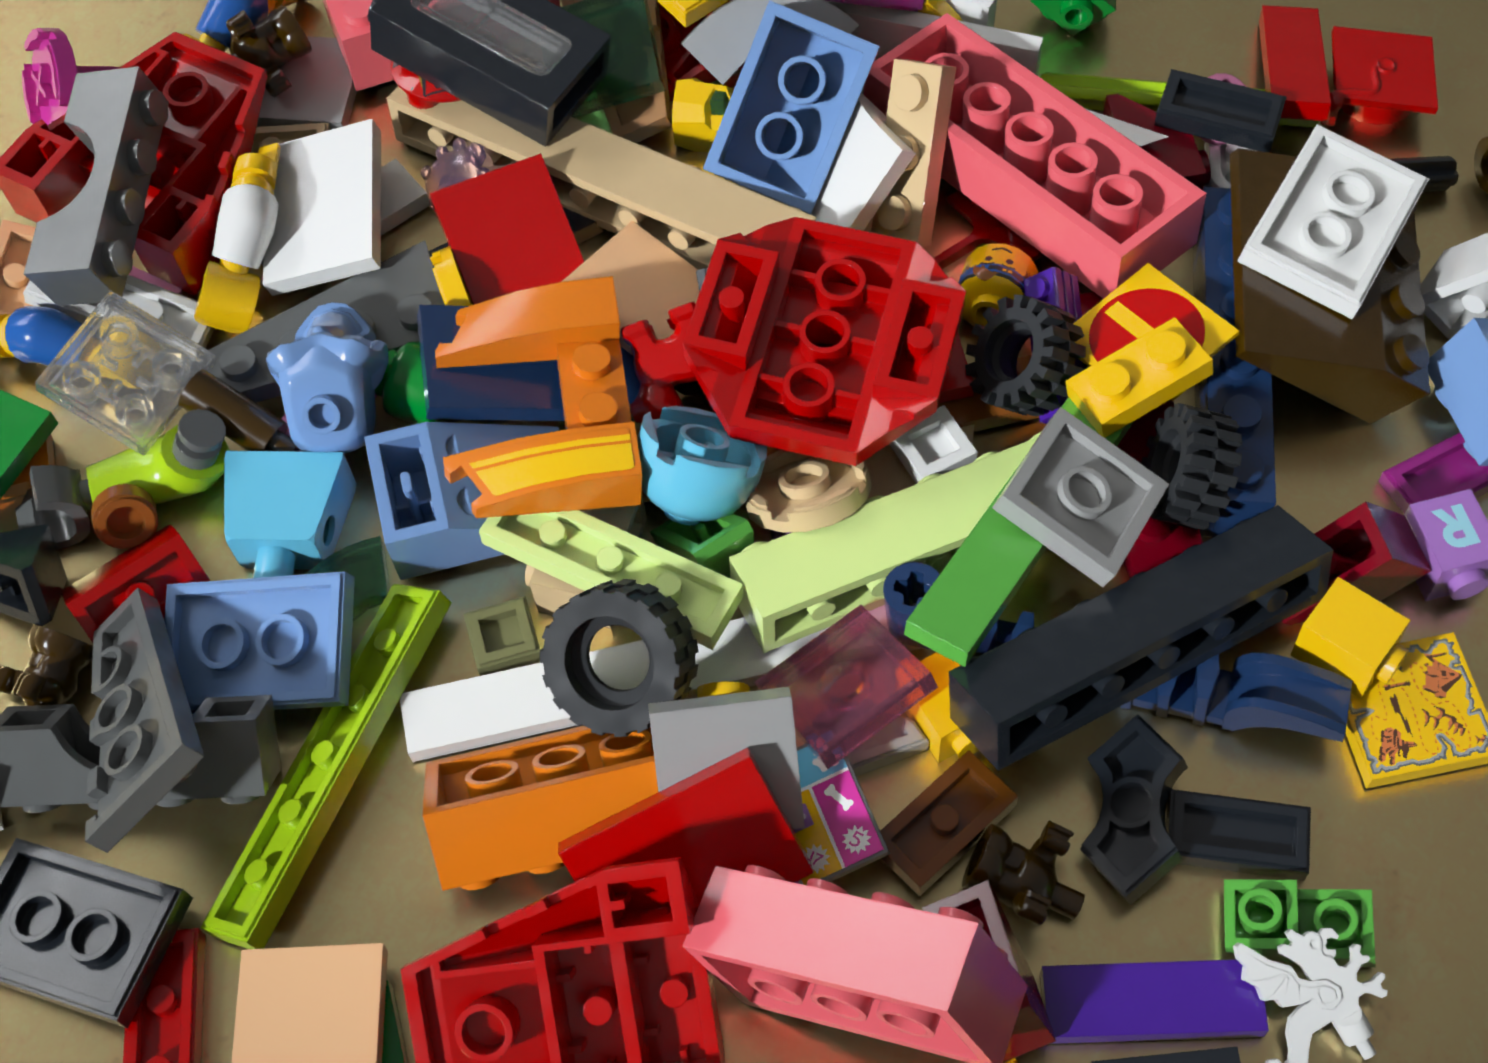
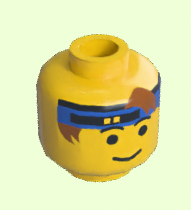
(992, 274)

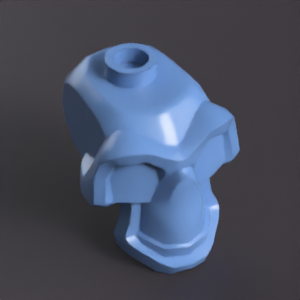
(330, 379)

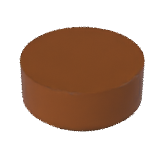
(124, 516)

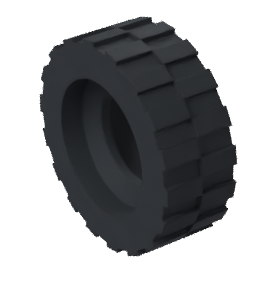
(569, 665)

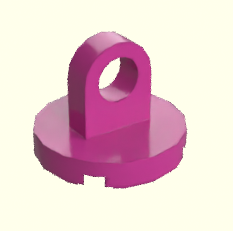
(51, 75)

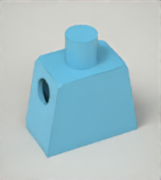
(285, 508)

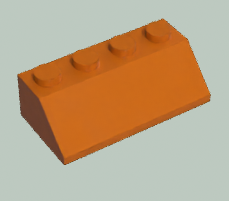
(517, 800)

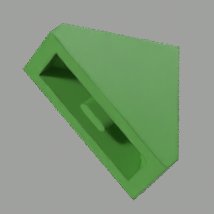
(706, 542)

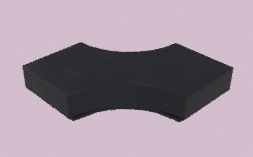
(1131, 835)

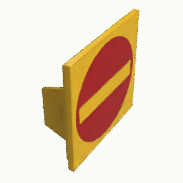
(1143, 305)

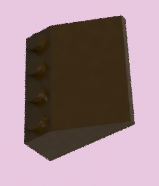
(1356, 363)

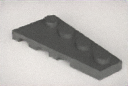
(383, 297)
(141, 723)

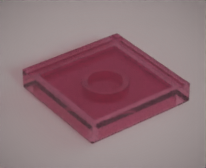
(849, 685)

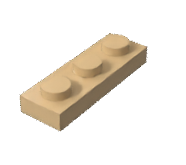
(920, 118)

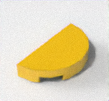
(449, 278)

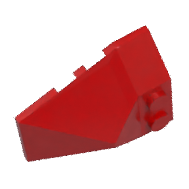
(573, 979)

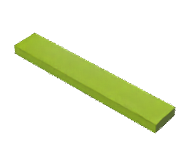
(325, 770)

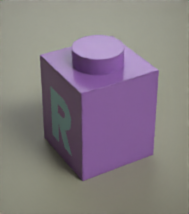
(1454, 544)

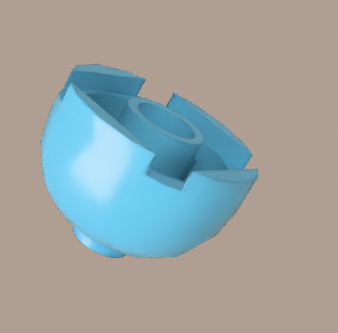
(694, 465)

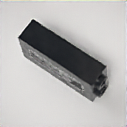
(505, 57)

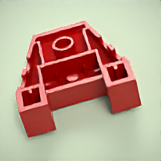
(208, 126)

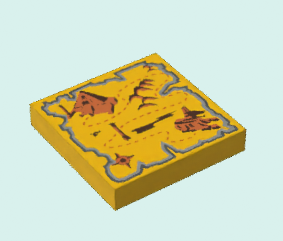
(1421, 720)

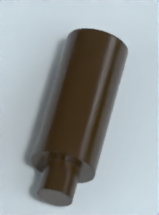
(244, 419)

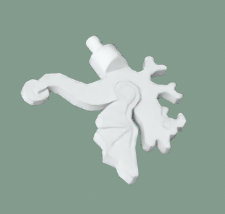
(1325, 997)

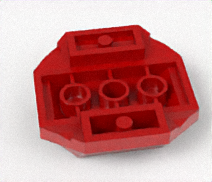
(814, 284)

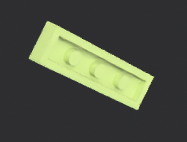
(593, 552)

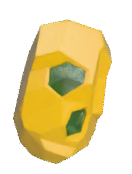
(698, 113)

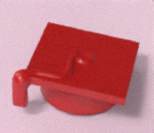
(1381, 75)

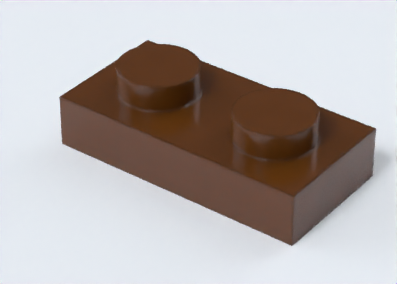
(945, 822)

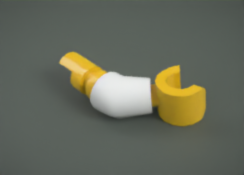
(241, 240)

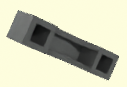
(92, 239)
(50, 754)

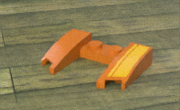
(598, 453)

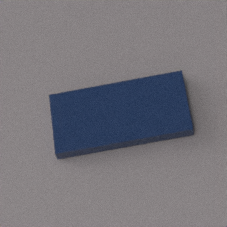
(495, 390)

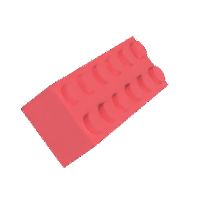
(1049, 163)

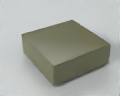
(502, 636)

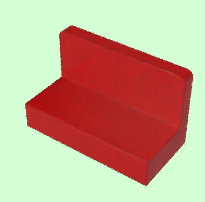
(147, 566)

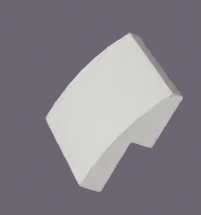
(863, 169)

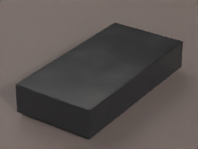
(1220, 111)
(1240, 834)

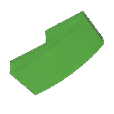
(1264, 909)

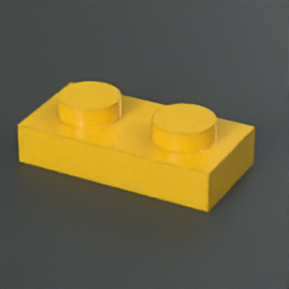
(1139, 377)

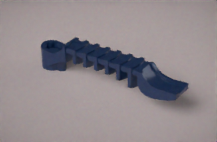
(1257, 692)

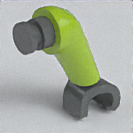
(175, 467)

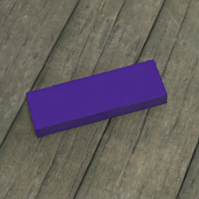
(1151, 1002)

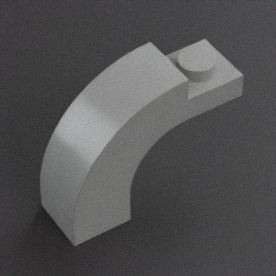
(728, 32)

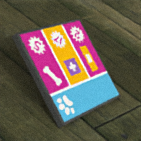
(837, 819)

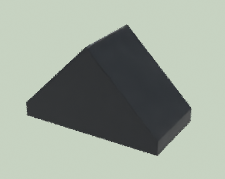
(30, 574)

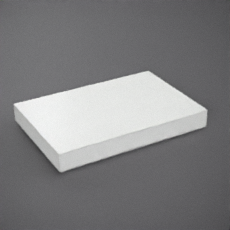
(326, 209)
(1333, 221)

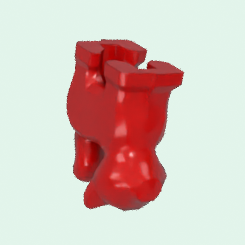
(659, 363)

